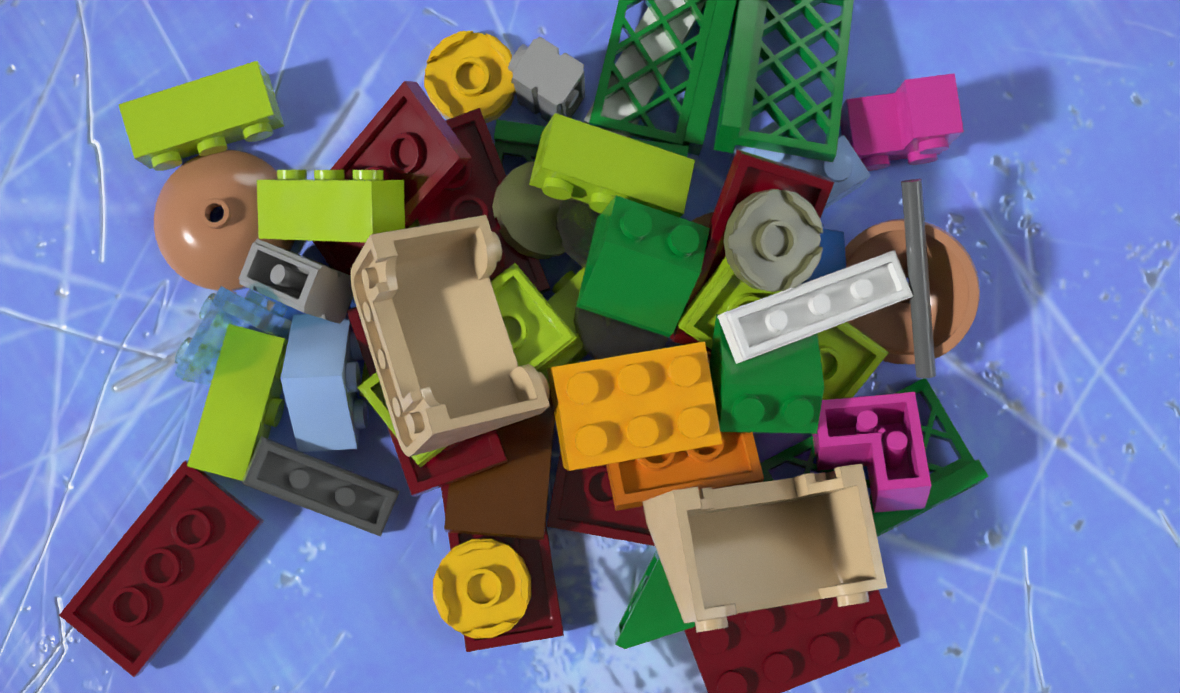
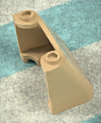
(441, 334)
(767, 544)

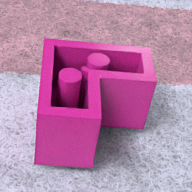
(906, 124)
(883, 436)

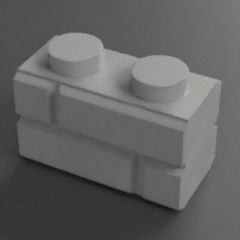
(547, 80)
(297, 281)

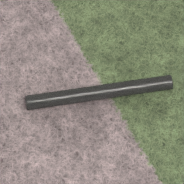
(918, 278)

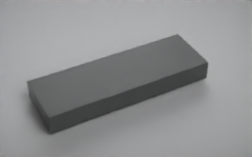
(320, 486)

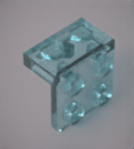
(200, 354)

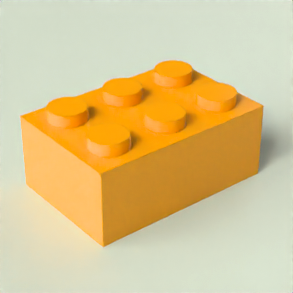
(634, 406)

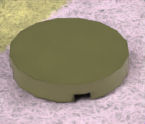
(527, 215)
(773, 240)

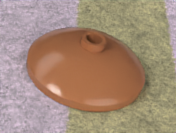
(206, 250)
(951, 282)

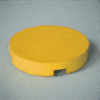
(470, 74)
(482, 588)

